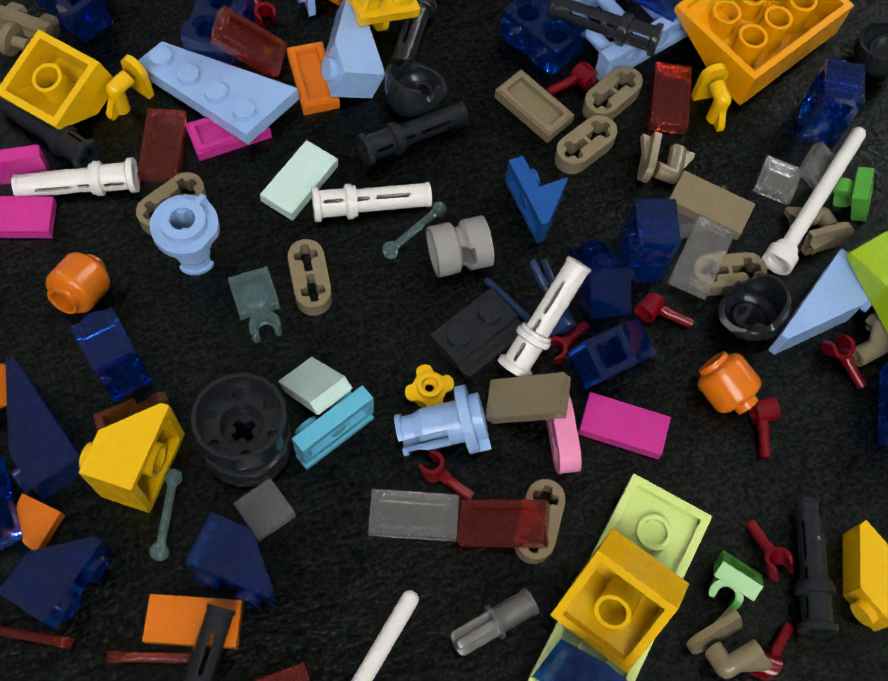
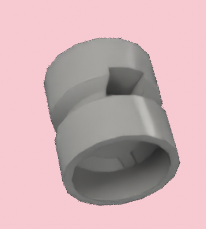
(460, 246)

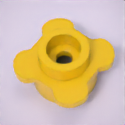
(426, 376)

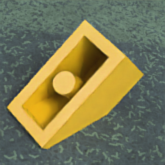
(866, 575)

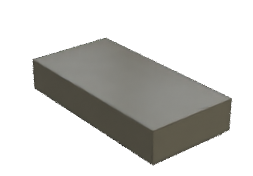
(534, 106)
(702, 198)
(528, 398)

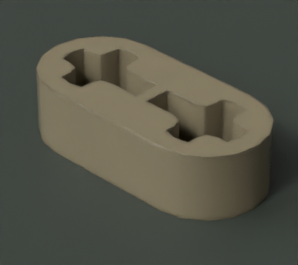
(607, 90)
(581, 139)
(167, 190)
(729, 270)
(317, 275)
(556, 495)

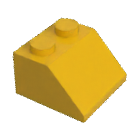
(56, 82)
(133, 457)
(620, 600)

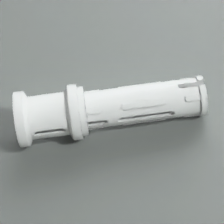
(95, 178)
(348, 196)
(534, 335)

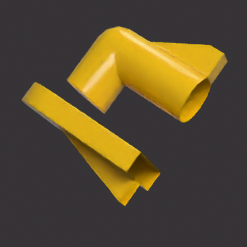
(133, 76)
(712, 84)

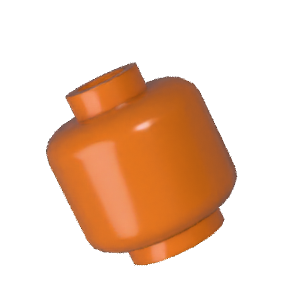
(77, 283)
(729, 383)

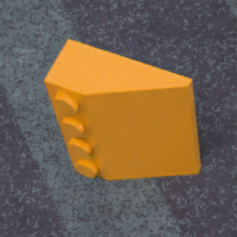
(758, 36)

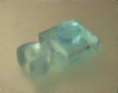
(256, 299)

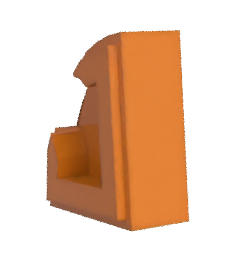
(37, 522)

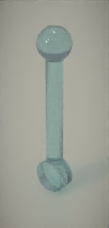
(390, 248)
(159, 550)

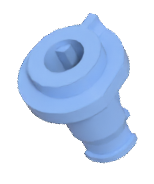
(185, 230)
(445, 425)

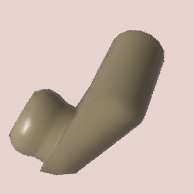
(875, 346)

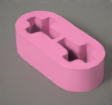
(565, 442)

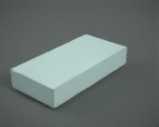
(292, 185)
(315, 385)

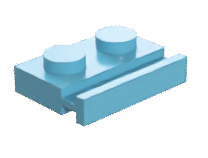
(320, 436)

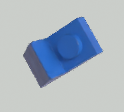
(534, 201)

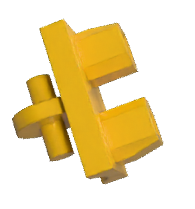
(381, 12)

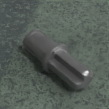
(493, 622)

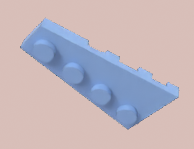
(224, 93)

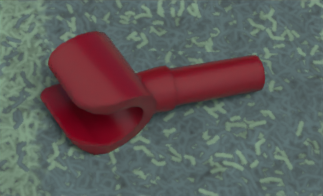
(263, 9)
(582, 74)
(655, 304)
(567, 340)
(844, 353)
(760, 414)
(444, 475)
(773, 554)
(775, 653)

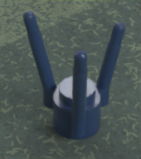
(565, 323)

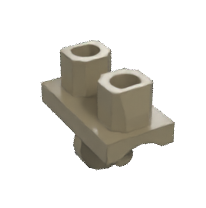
(19, 27)

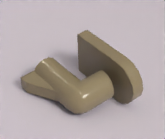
(649, 166)
(828, 236)
(727, 665)

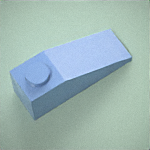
(351, 58)
(827, 304)

